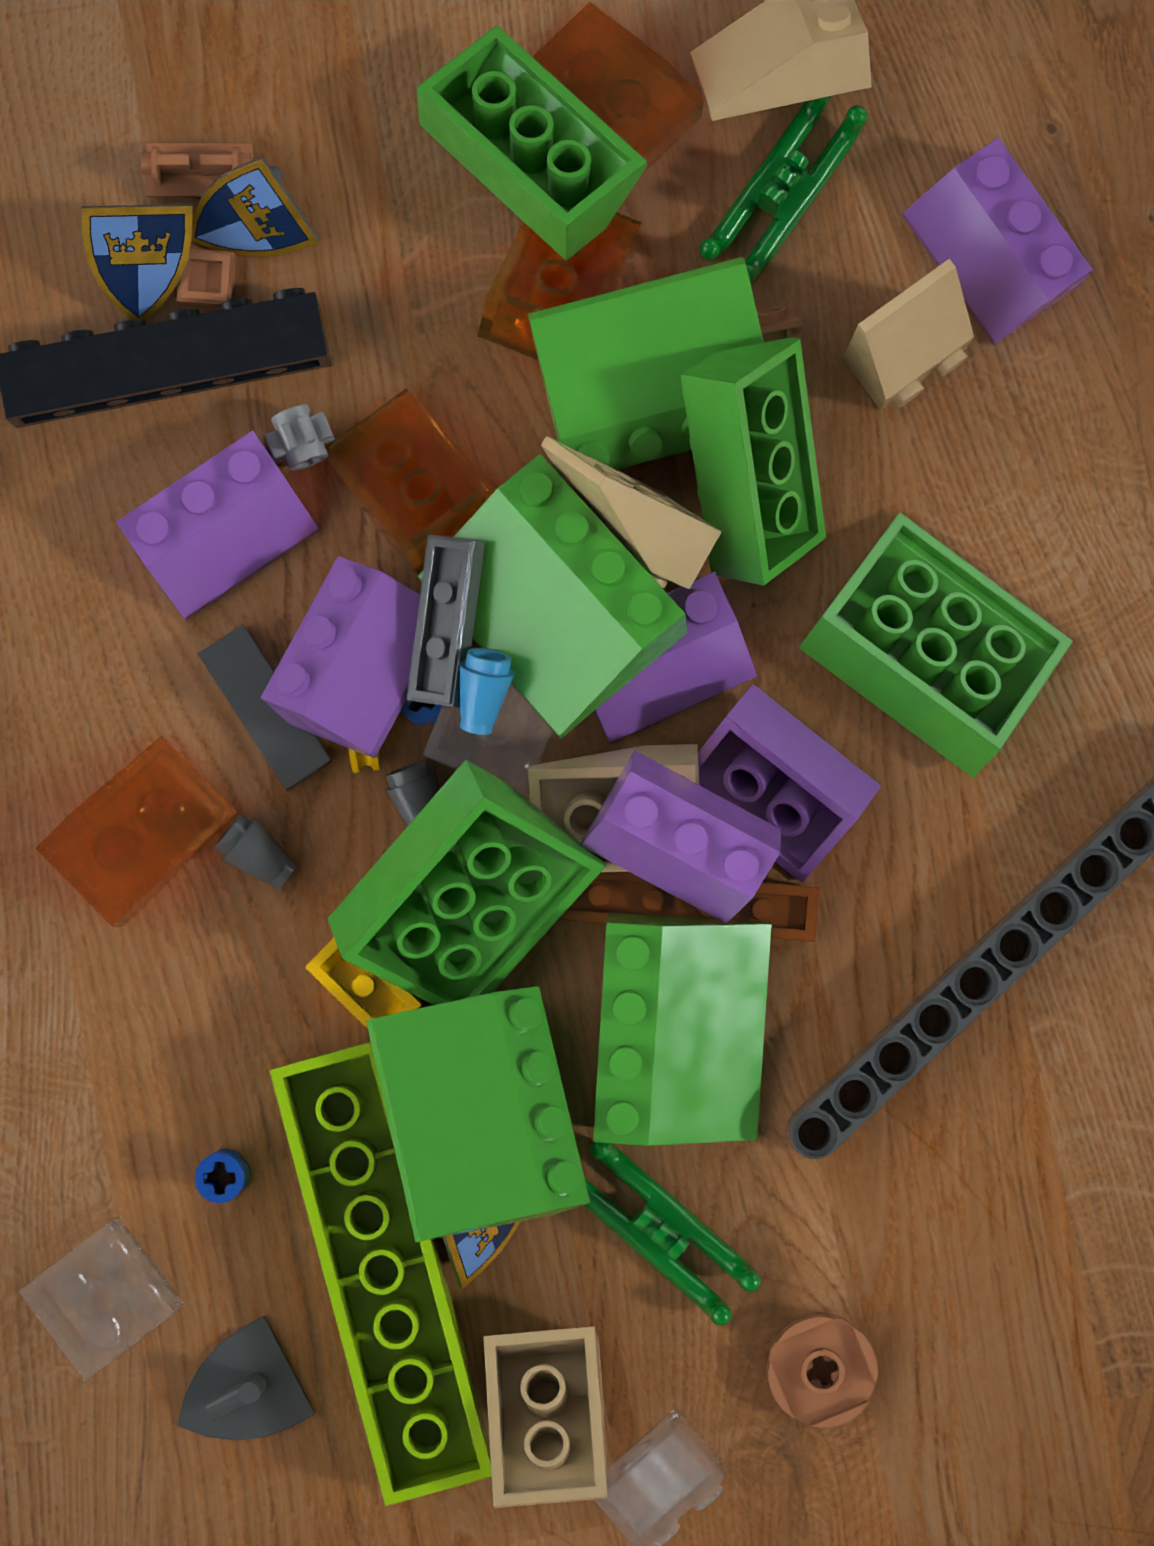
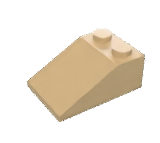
(783, 57)
(911, 338)
(649, 523)
(577, 787)
(545, 1417)

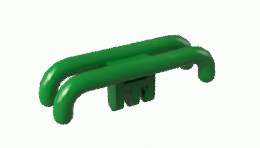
(783, 185)
(662, 1233)

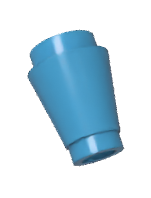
(483, 687)

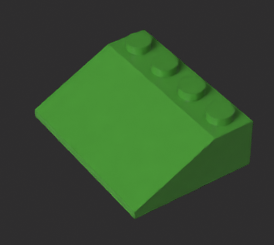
(619, 359)
(564, 598)
(937, 645)
(463, 891)
(681, 1030)
(477, 1113)

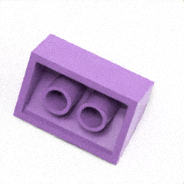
(1000, 239)
(218, 525)
(349, 659)
(691, 671)
(785, 777)
(683, 838)

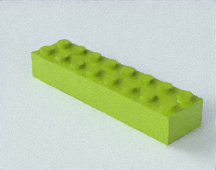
(380, 1282)

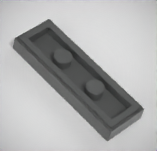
(445, 618)
(242, 677)

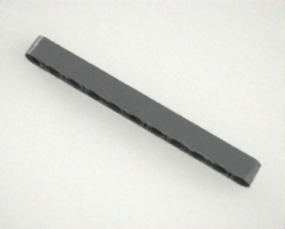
(998, 972)

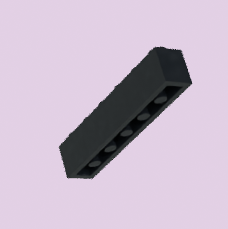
(163, 358)

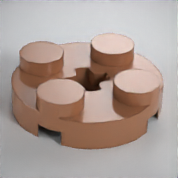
(851, 1382)

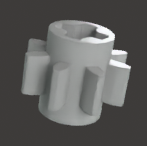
(299, 437)

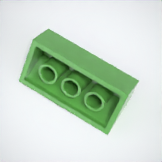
(529, 141)
(755, 458)

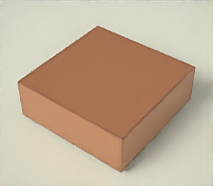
(207, 279)

